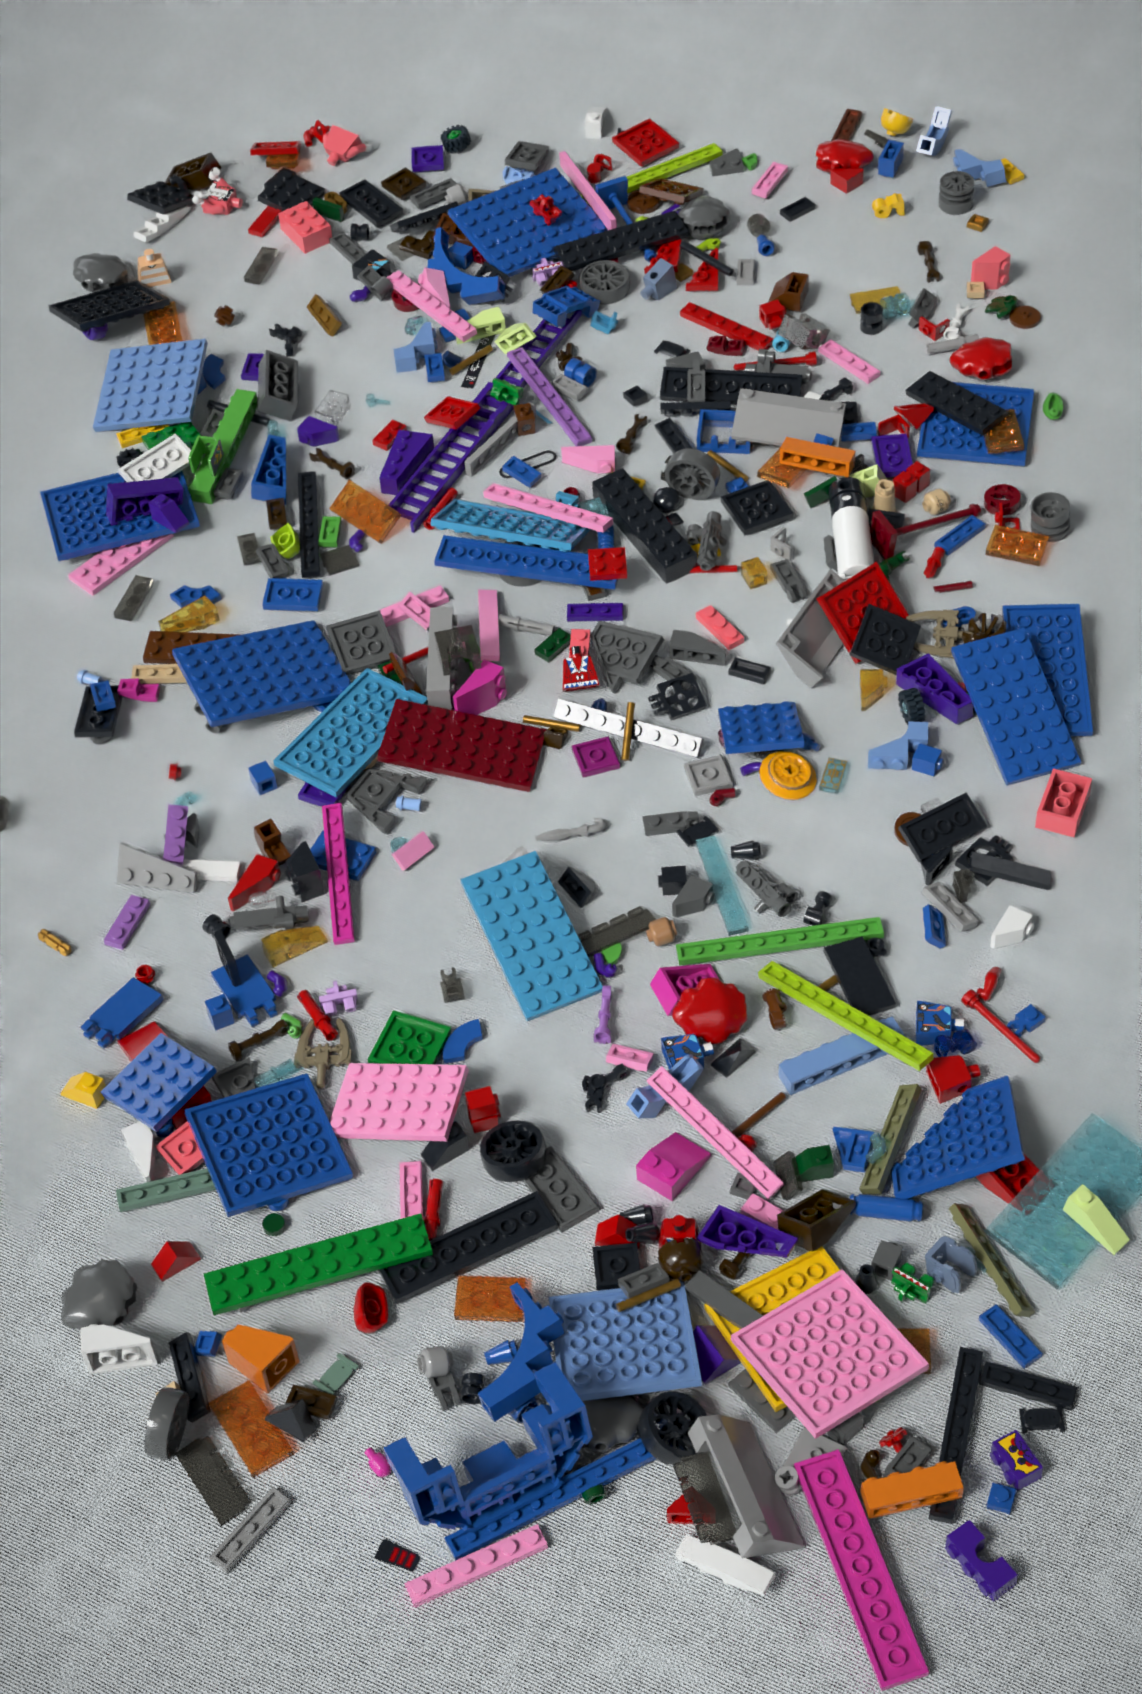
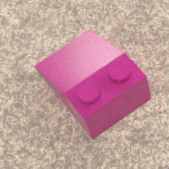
(481, 690)
(672, 981)
(671, 1165)

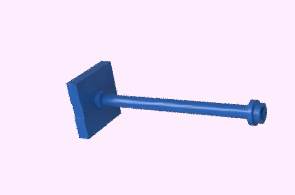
(615, 196)

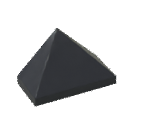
(936, 864)
(577, 886)
(733, 1057)

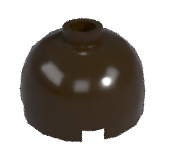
(681, 1259)

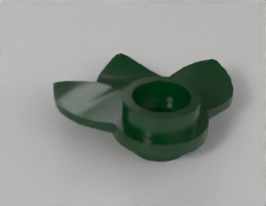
(1002, 305)

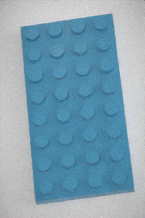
(509, 525)
(345, 734)
(531, 936)

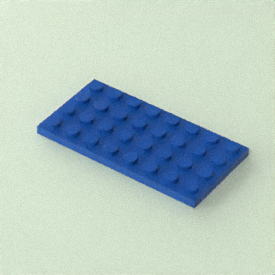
(1059, 647)
(1015, 706)

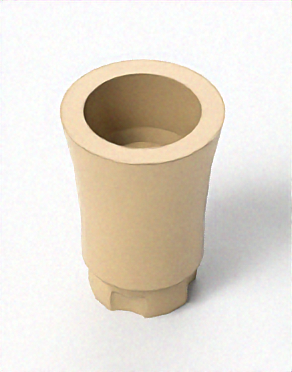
(884, 496)

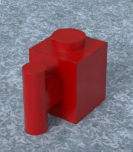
(772, 314)

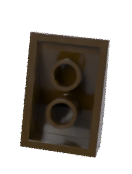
(196, 172)
(815, 1218)

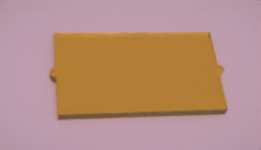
(860, 298)

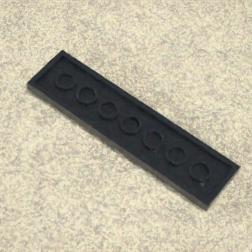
(621, 241)
(726, 384)
(471, 1246)

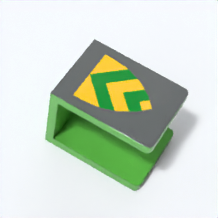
(200, 448)

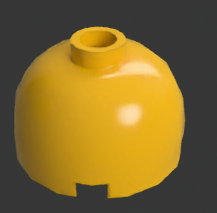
(895, 122)

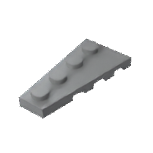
(144, 869)

